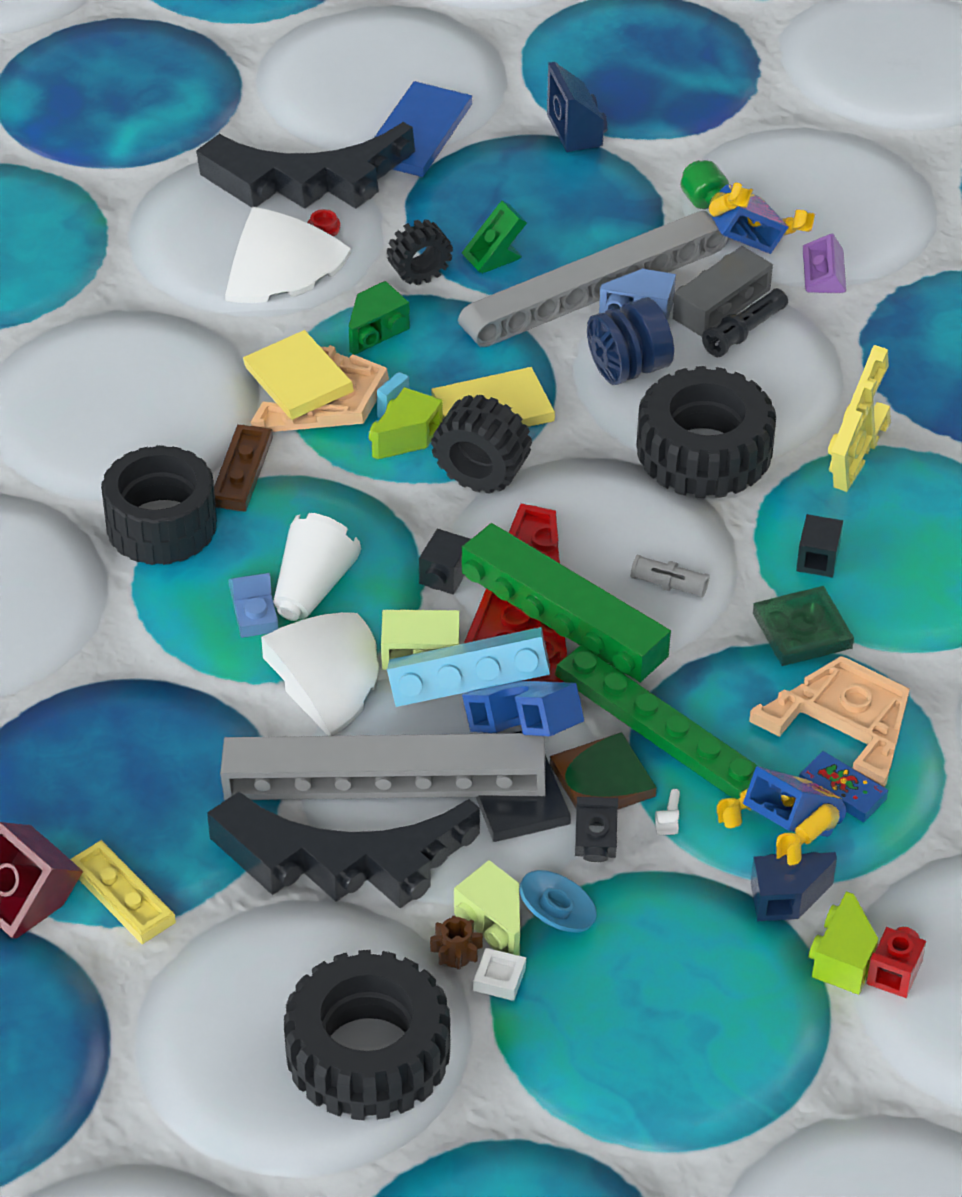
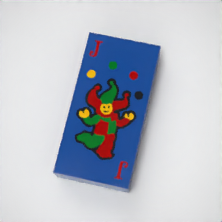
(857, 791)

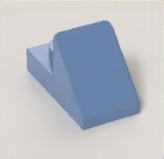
(253, 604)

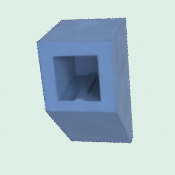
(638, 285)

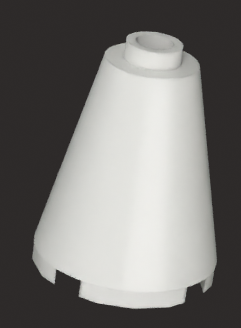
(312, 564)

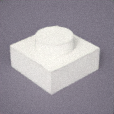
(499, 974)

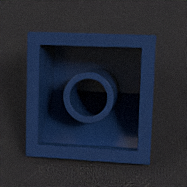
(573, 111)

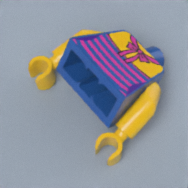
(752, 220)
(789, 802)

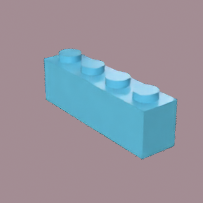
(468, 667)

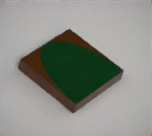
(603, 770)

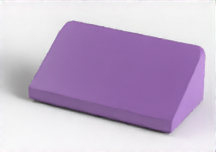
(824, 266)

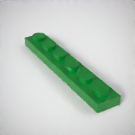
(657, 721)

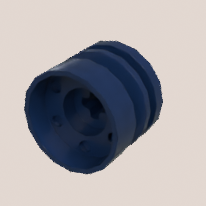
(630, 341)

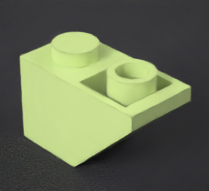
(493, 903)

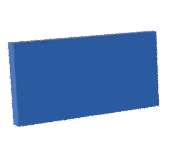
(434, 117)

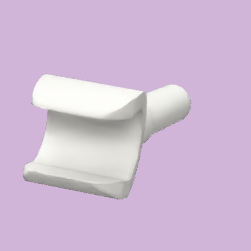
(667, 820)

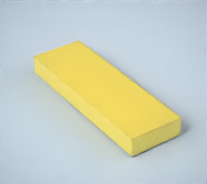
(123, 892)

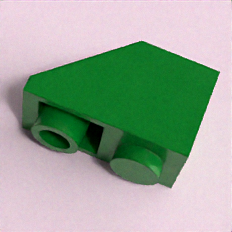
(377, 316)

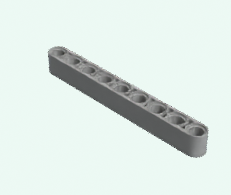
(580, 281)

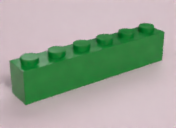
(566, 602)

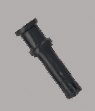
(735, 327)

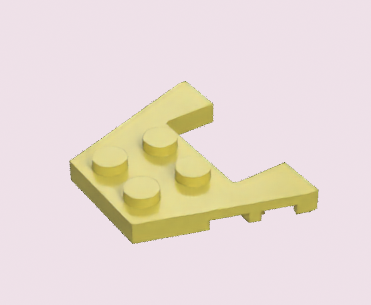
(860, 423)

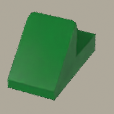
(492, 242)

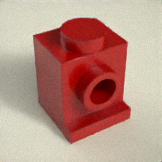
(900, 953)

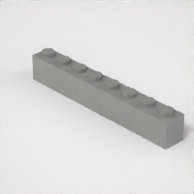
(383, 766)

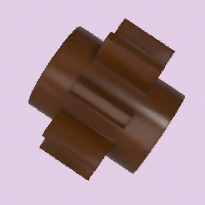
(456, 942)

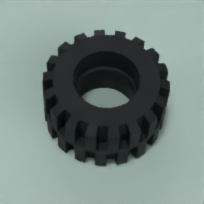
(481, 444)

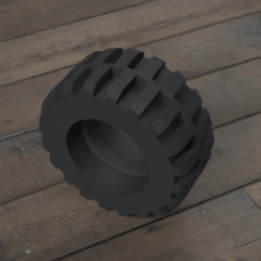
(698, 461)
(373, 1079)

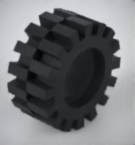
(410, 242)

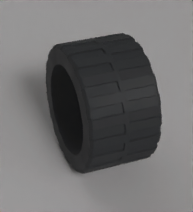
(166, 533)

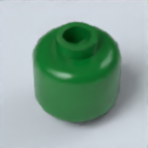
(701, 182)

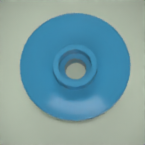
(557, 901)

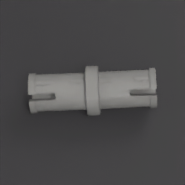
(669, 576)

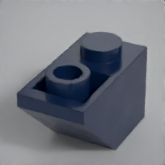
(790, 890)

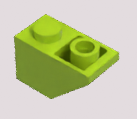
(406, 424)
(846, 947)

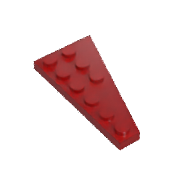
(499, 617)

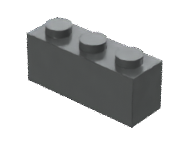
(722, 290)

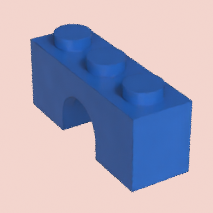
(534, 705)

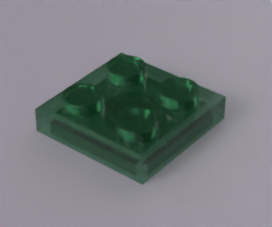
(803, 625)

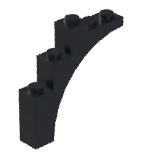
(304, 177)
(340, 861)

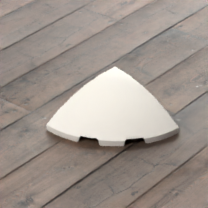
(280, 257)
(325, 666)

